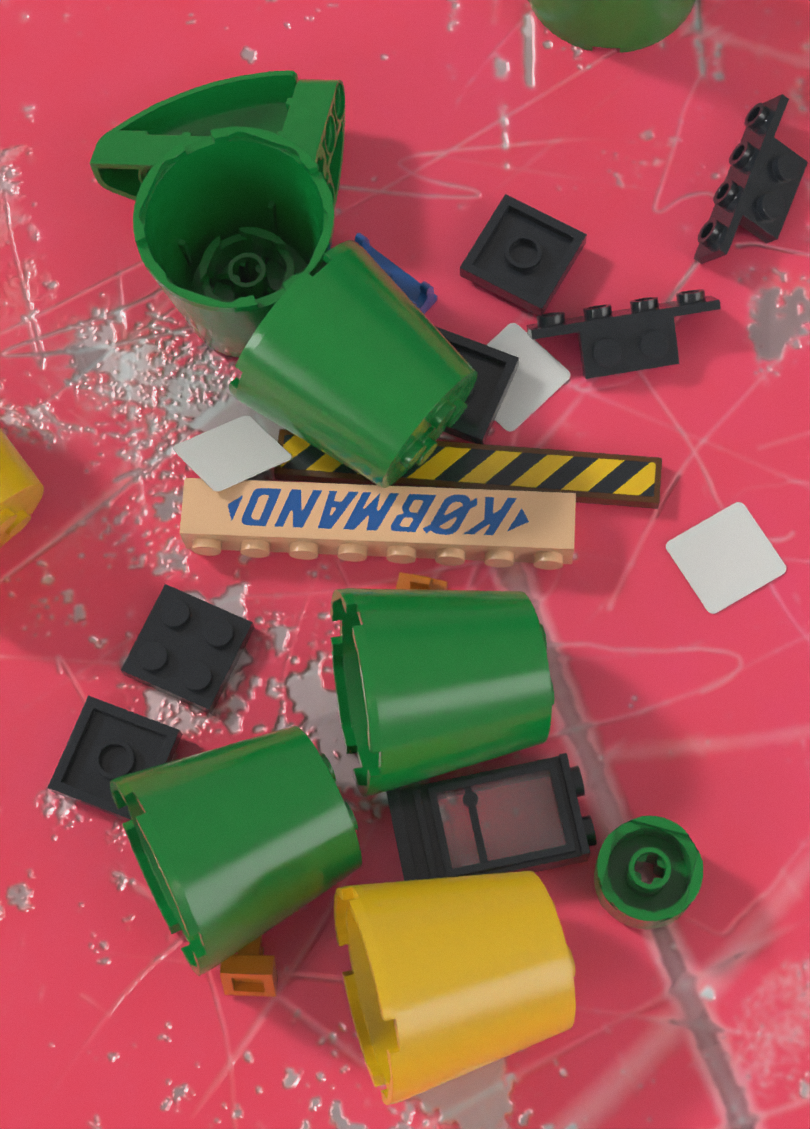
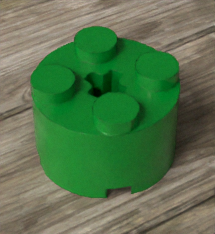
(673, 859)

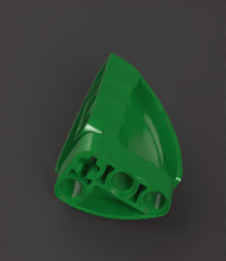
(276, 101)

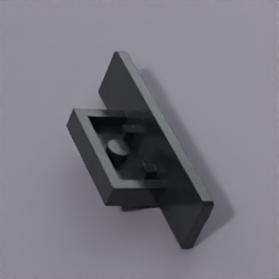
(757, 186)
(626, 337)

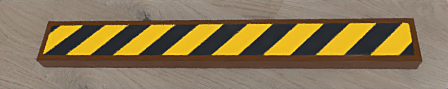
(592, 476)

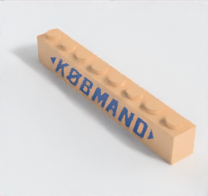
(380, 522)

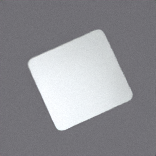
(535, 379)
(231, 453)
(726, 557)

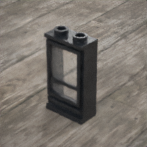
(493, 822)

